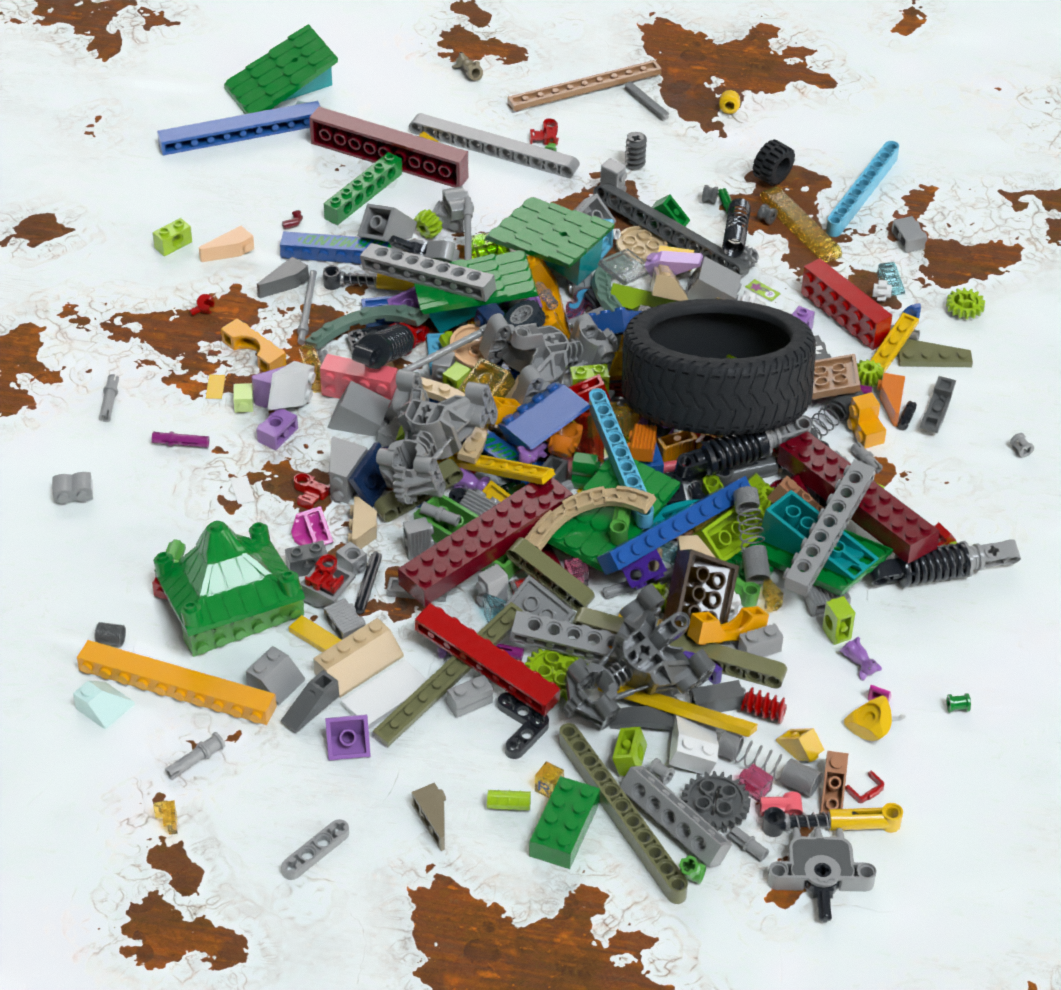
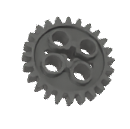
(730, 806)

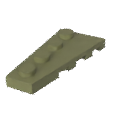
(926, 354)

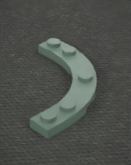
(602, 286)
(366, 315)

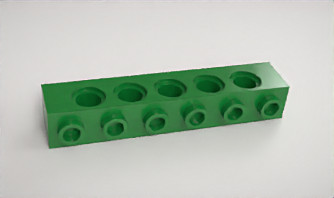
(362, 188)

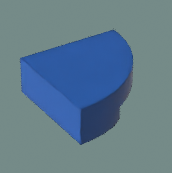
(913, 310)

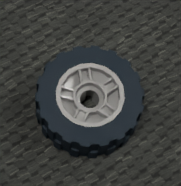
(525, 313)

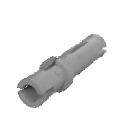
(110, 392)

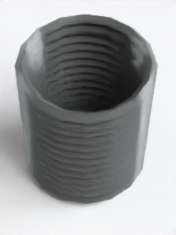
(110, 634)

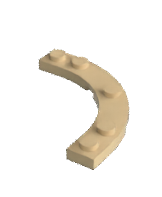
(476, 441)
(587, 500)

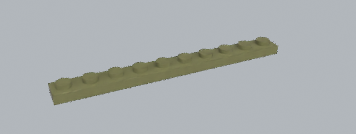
(440, 681)

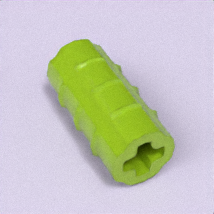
(509, 800)

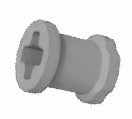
(1022, 444)
(661, 771)

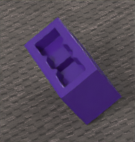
(642, 565)

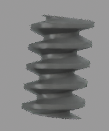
(635, 150)

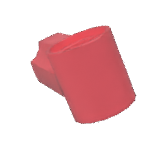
(789, 803)

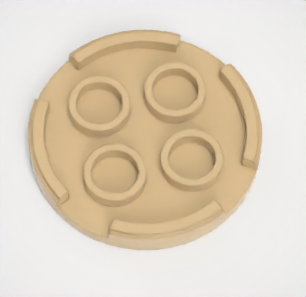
(639, 241)

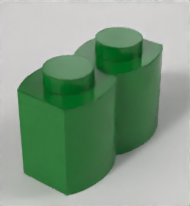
(584, 468)

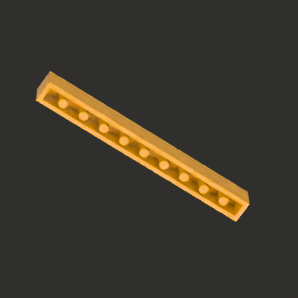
(177, 682)

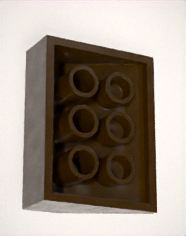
(701, 585)

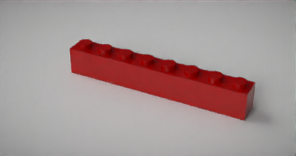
(487, 659)

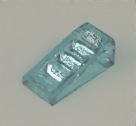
(889, 272)

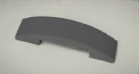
(938, 404)
(643, 717)

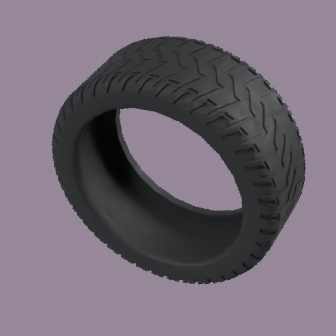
(681, 375)

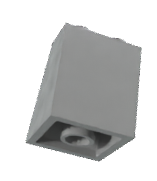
(383, 221)
(713, 281)
(359, 411)
(343, 461)

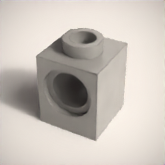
(351, 558)

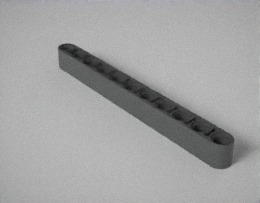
(662, 225)

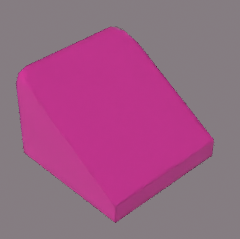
(875, 692)

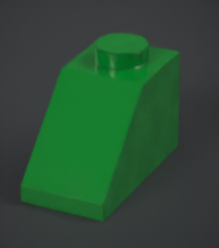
(670, 208)

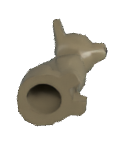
(471, 68)

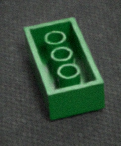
(564, 822)

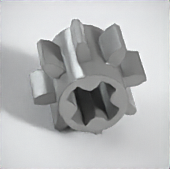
(750, 256)

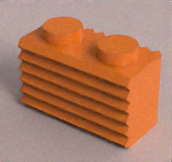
(642, 442)

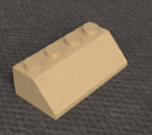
(666, 285)
(359, 656)

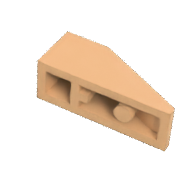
(229, 245)

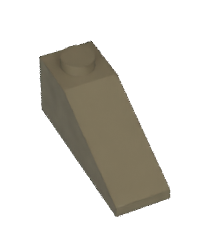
(430, 807)

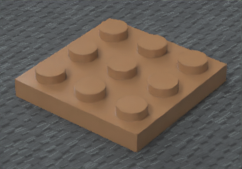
(835, 376)

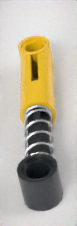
(334, 278)
(886, 818)

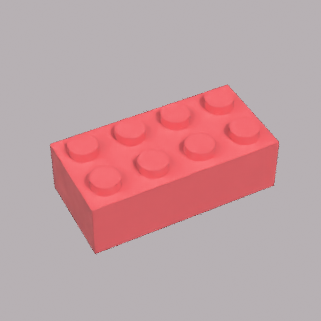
(338, 372)

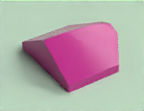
(311, 527)

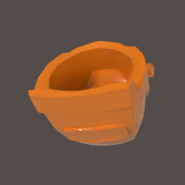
(565, 441)

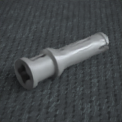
(202, 750)

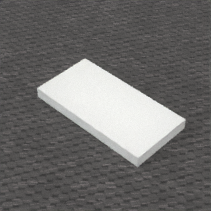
(384, 693)

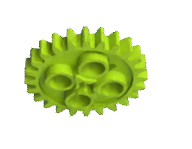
(551, 667)

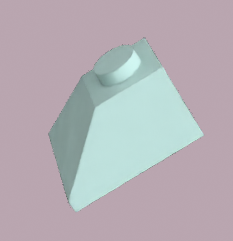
(101, 702)

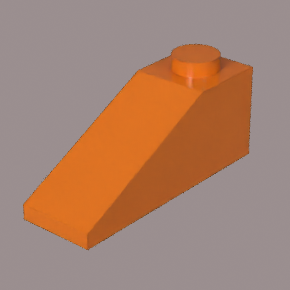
(891, 394)

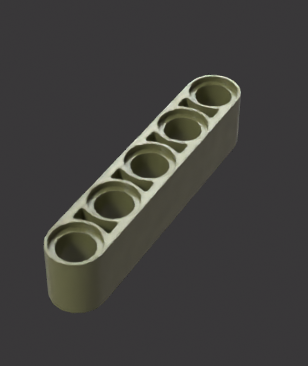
(390, 508)
(550, 574)

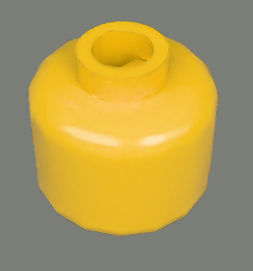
(729, 101)

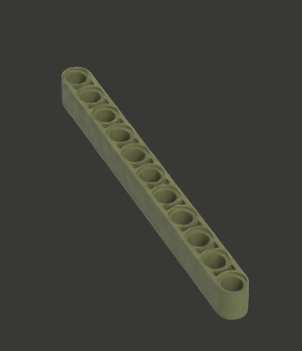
(732, 661)
(624, 814)

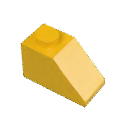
(801, 743)

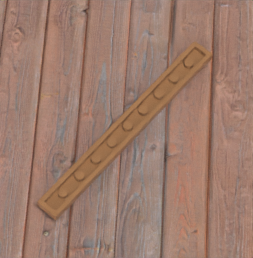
(583, 85)

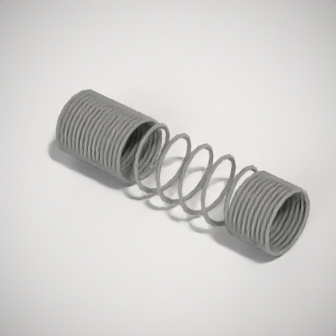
(754, 557)
(793, 775)

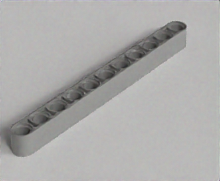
(495, 145)

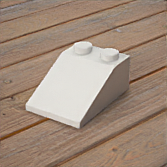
(291, 386)
(693, 745)

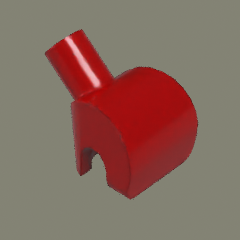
(204, 302)

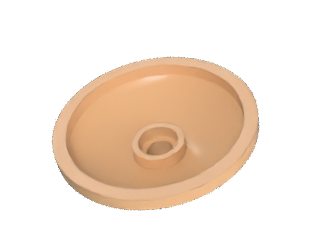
(469, 353)

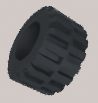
(773, 162)

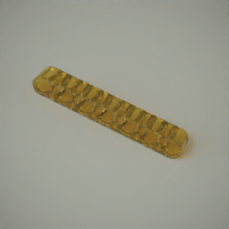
(801, 225)

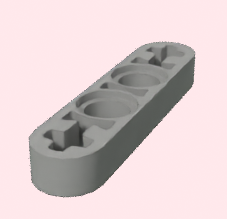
(317, 850)

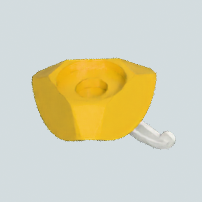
(872, 719)

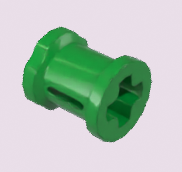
(958, 702)

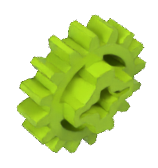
(965, 303)

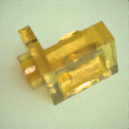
(772, 595)
(167, 811)

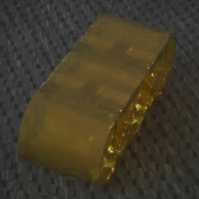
(309, 356)

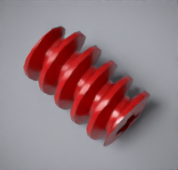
(764, 705)

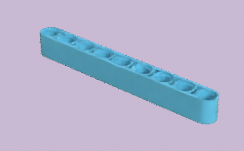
(862, 189)
(617, 450)

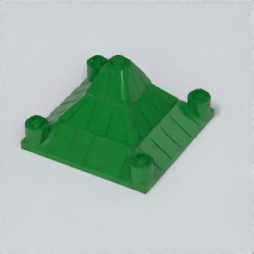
(226, 578)

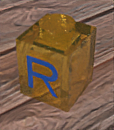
(547, 778)

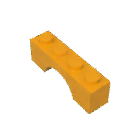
(240, 336)
(707, 628)

